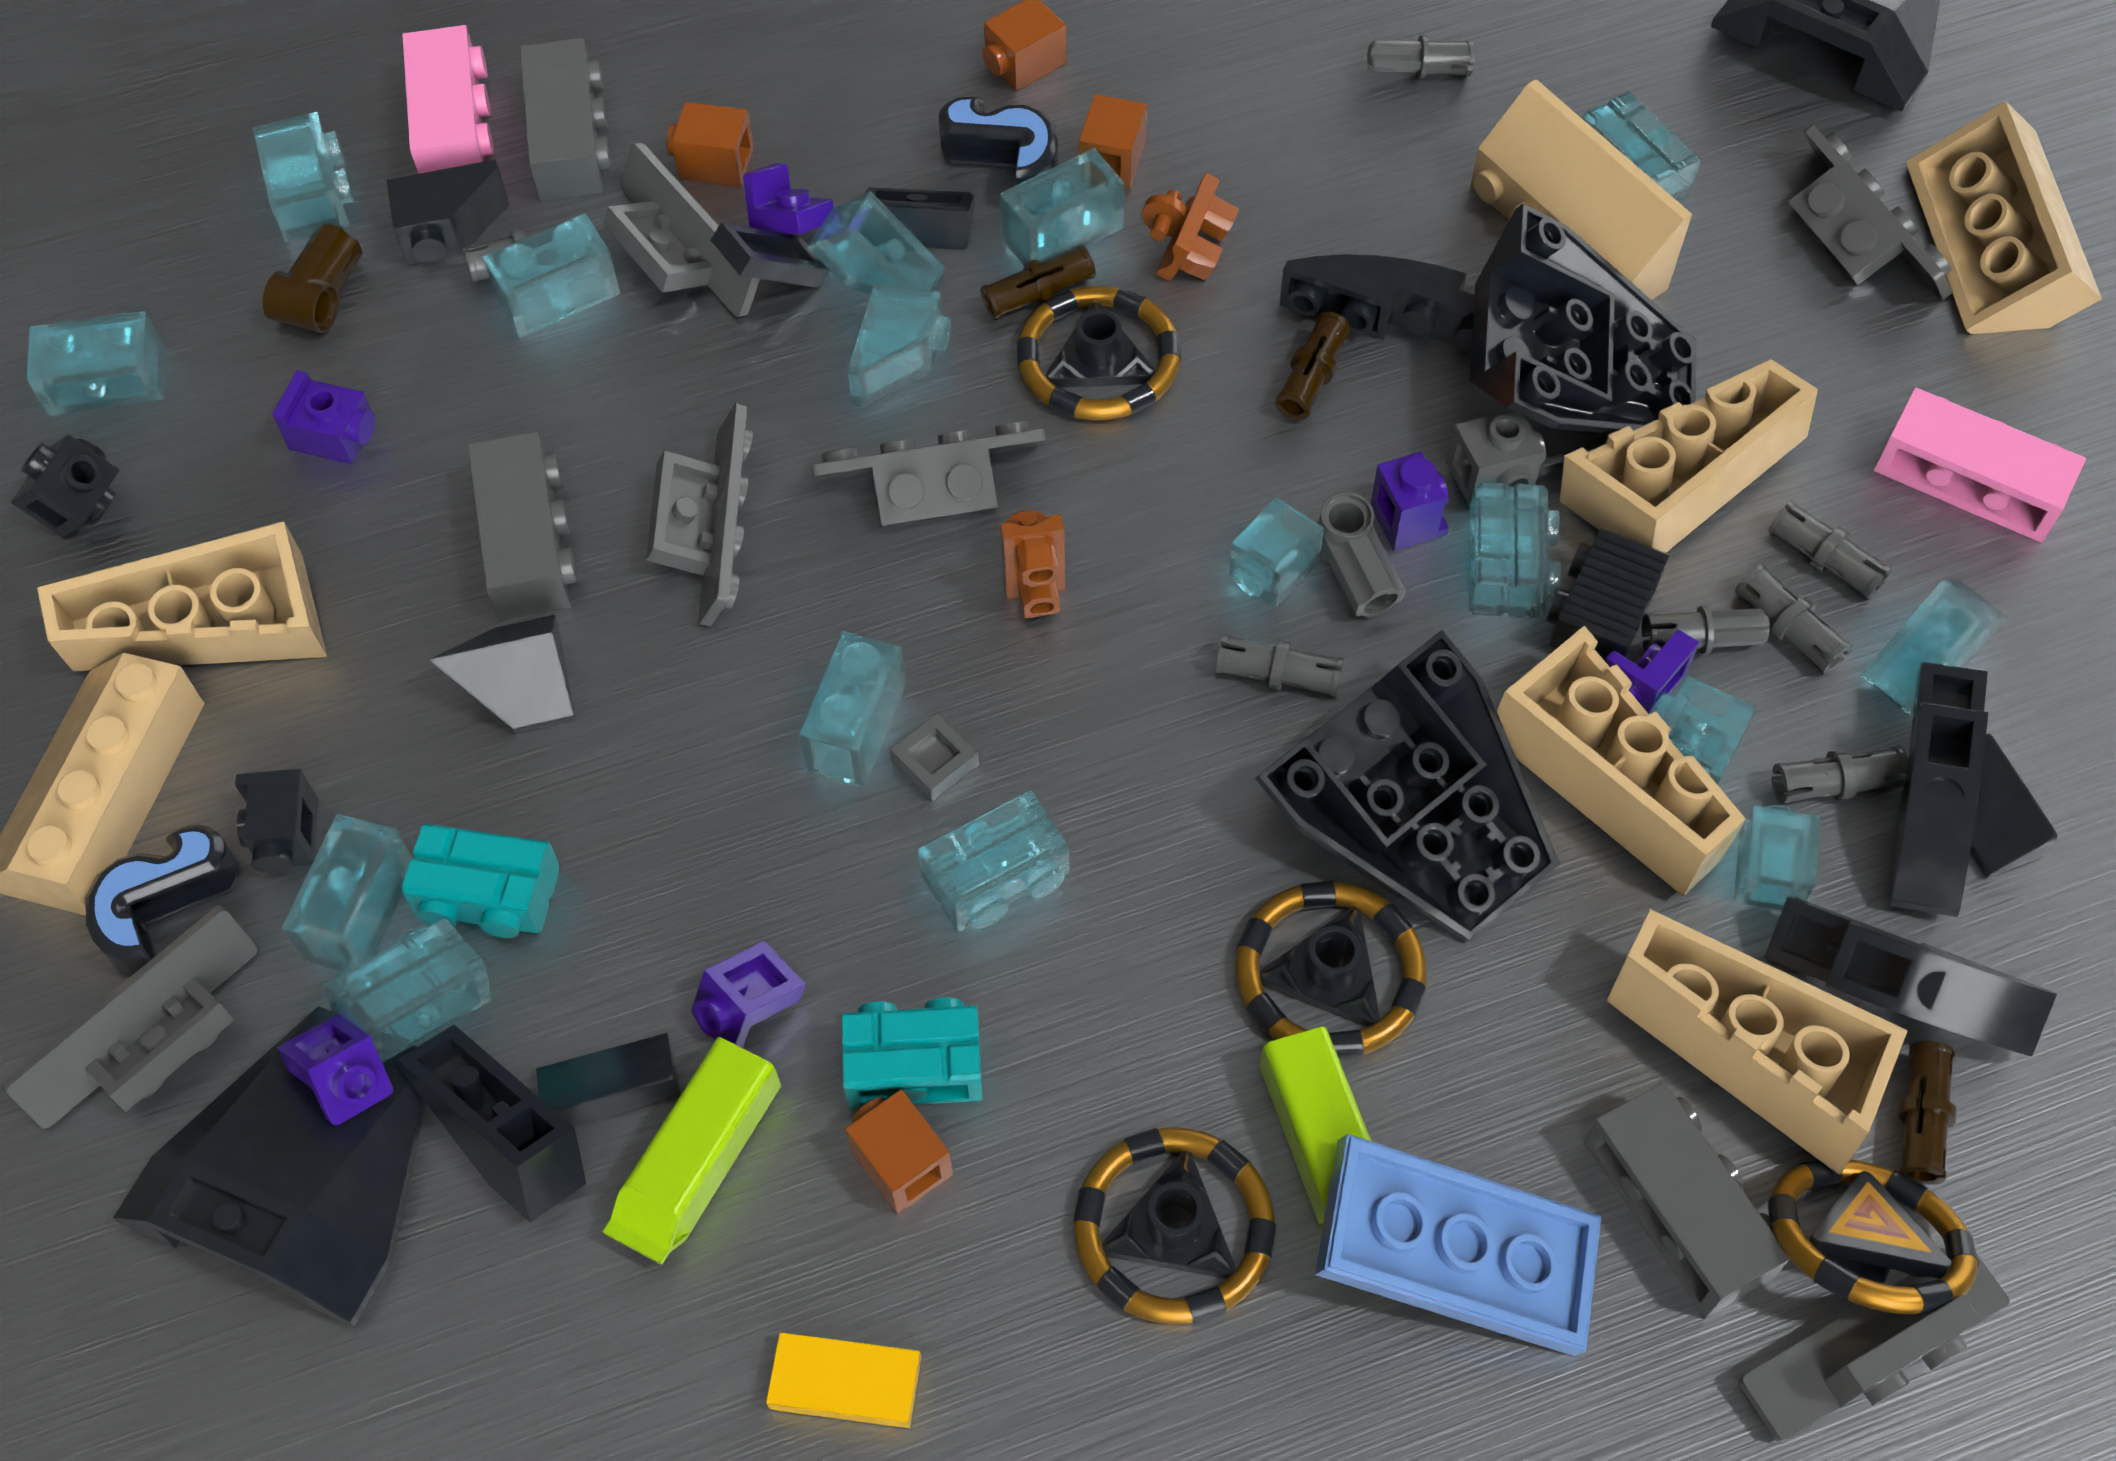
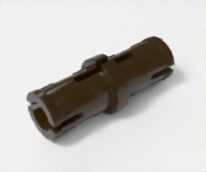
(1038, 281)
(1313, 365)
(1927, 1112)

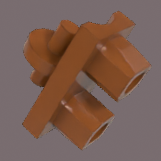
(1182, 222)
(1034, 561)

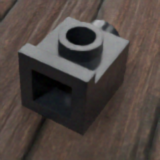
(277, 819)

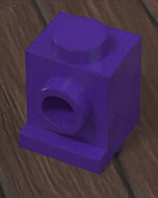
(324, 419)
(1418, 497)

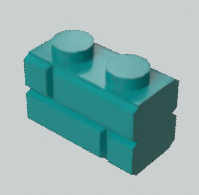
(481, 880)
(922, 1051)

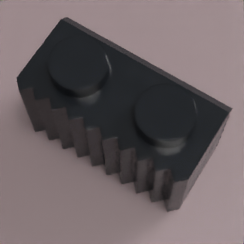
(1609, 592)

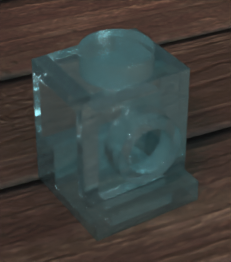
(1705, 723)

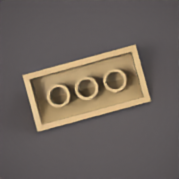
(1571, 173)
(2002, 226)
(97, 780)

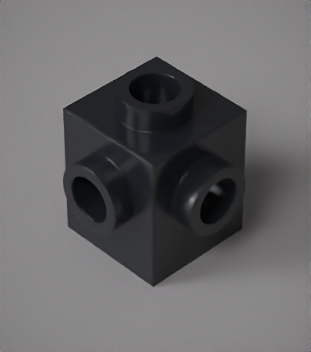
(66, 484)

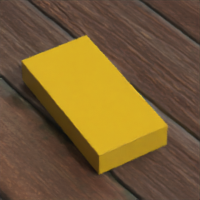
(844, 1380)

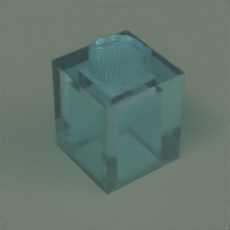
(1275, 552)
(1776, 857)

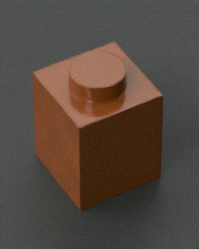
(1024, 43)
(1117, 133)
(711, 144)
(898, 1150)

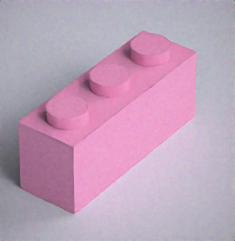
(446, 99)
(1980, 465)

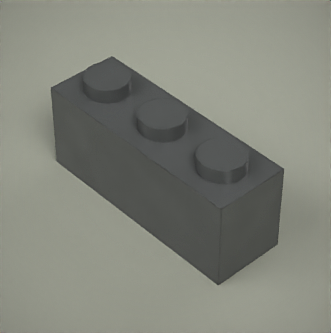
(564, 119)
(521, 525)
(1686, 1198)

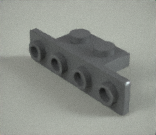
(1855, 225)
(673, 234)
(932, 479)
(697, 514)
(140, 1027)
(1863, 1355)

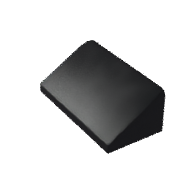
(932, 216)
(2008, 819)
(610, 1080)

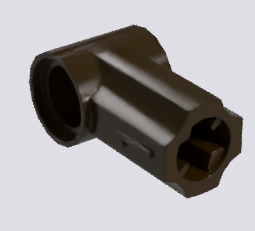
(311, 288)

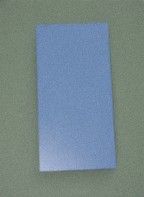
(1459, 1245)

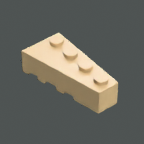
(1692, 459)
(190, 606)
(1616, 764)
(1761, 1035)

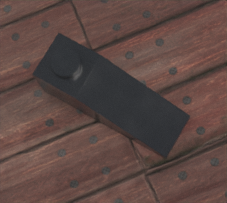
(497, 1122)

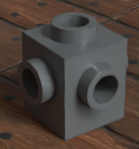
(1495, 451)

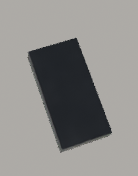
(769, 255)

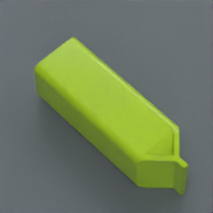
(1311, 1106)
(693, 1151)

